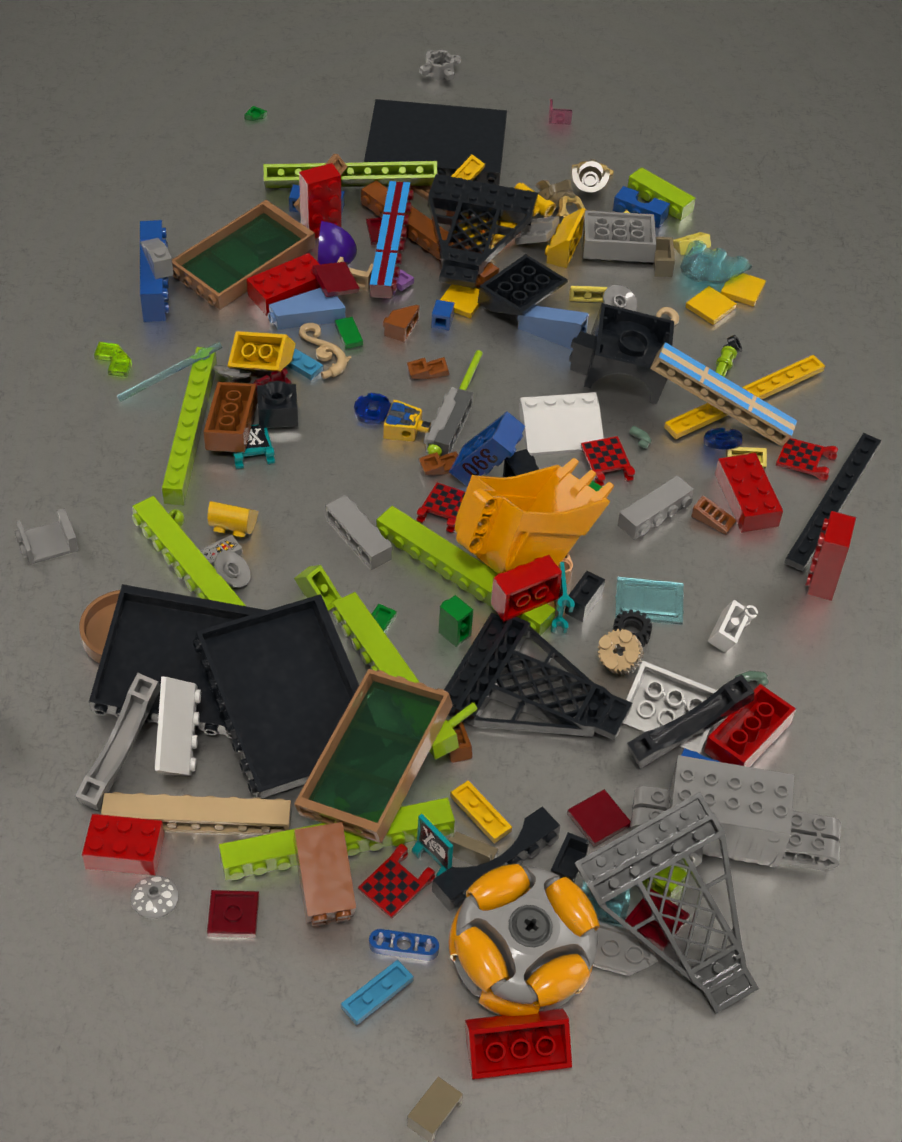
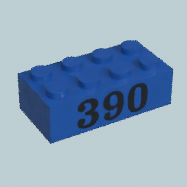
(488, 448)

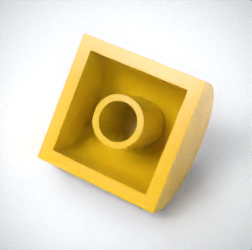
(232, 518)

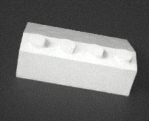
(560, 422)
(663, 697)
(177, 727)

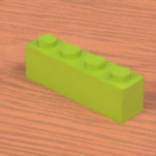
(653, 187)

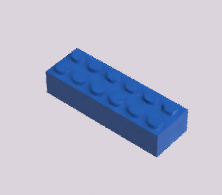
(152, 291)

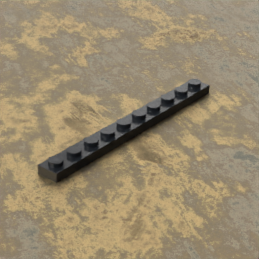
(833, 500)

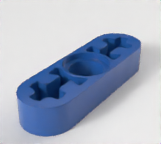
(385, 948)

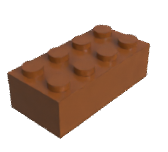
(230, 417)

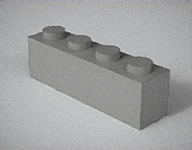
(655, 507)
(358, 532)

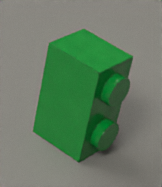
(455, 620)

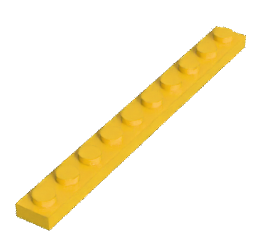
(761, 388)

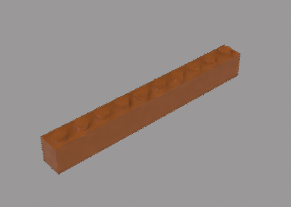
(420, 227)

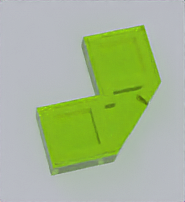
(120, 361)

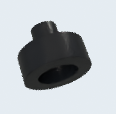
(734, 342)

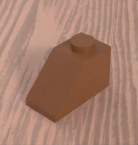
(401, 322)

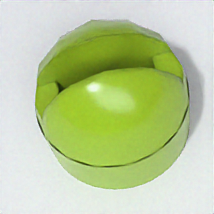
(179, 516)

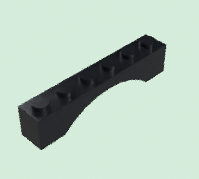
(665, 738)
(537, 832)

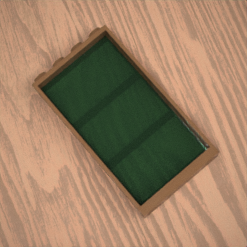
(243, 248)
(374, 754)

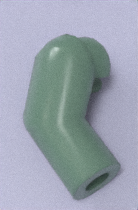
(644, 438)
(760, 677)

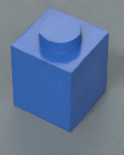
(442, 315)

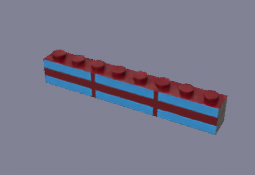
(390, 240)

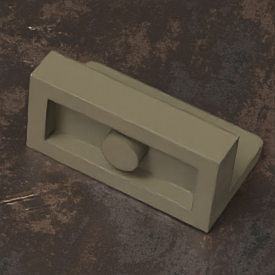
(472, 850)

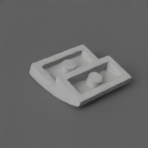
(539, 231)

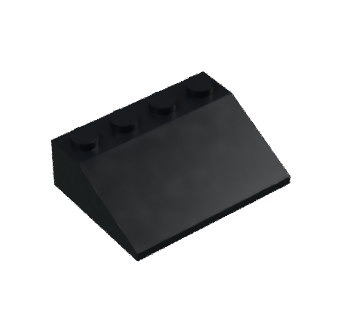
(519, 287)

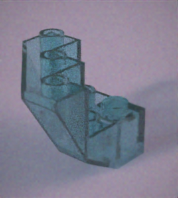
(711, 265)

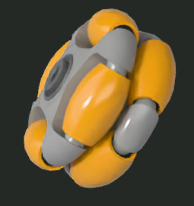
(524, 940)

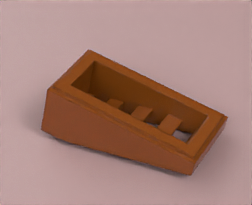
(701, 513)
(464, 751)

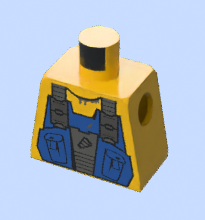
(404, 422)

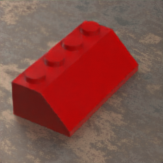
(518, 1043)

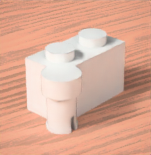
(731, 624)

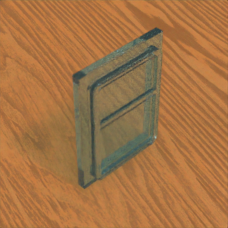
(657, 599)

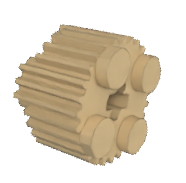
(615, 641)

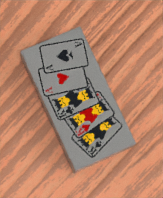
(227, 544)

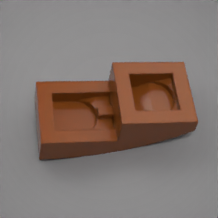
(428, 370)
(436, 465)

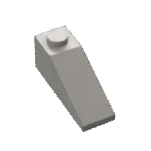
(158, 257)

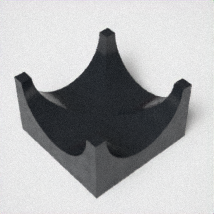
(628, 345)

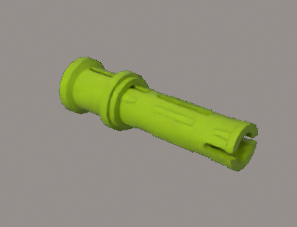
(724, 362)

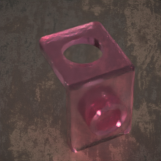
(559, 116)

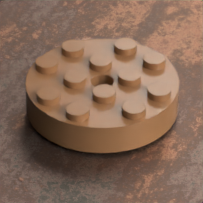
(96, 623)

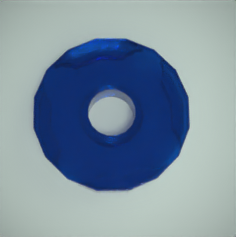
(368, 416)
(722, 439)

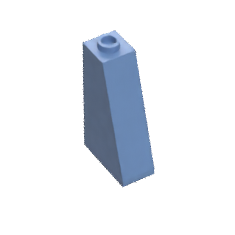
(306, 308)
(554, 324)

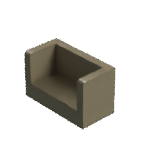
(664, 257)
(433, 1109)

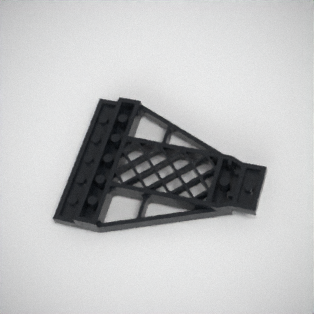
(480, 202)
(496, 652)

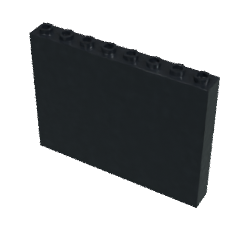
(437, 133)
(155, 637)
(279, 688)

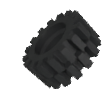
(635, 620)

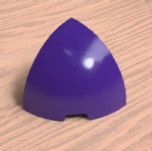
(335, 243)

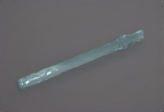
(203, 353)

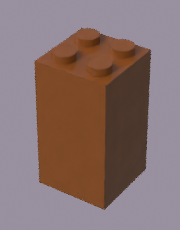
(324, 873)

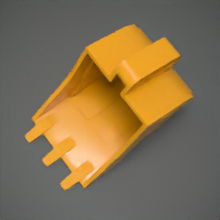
(528, 515)

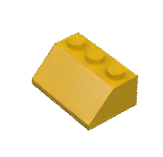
(566, 239)
(261, 351)

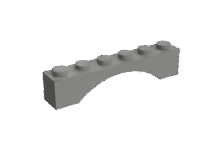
(128, 725)

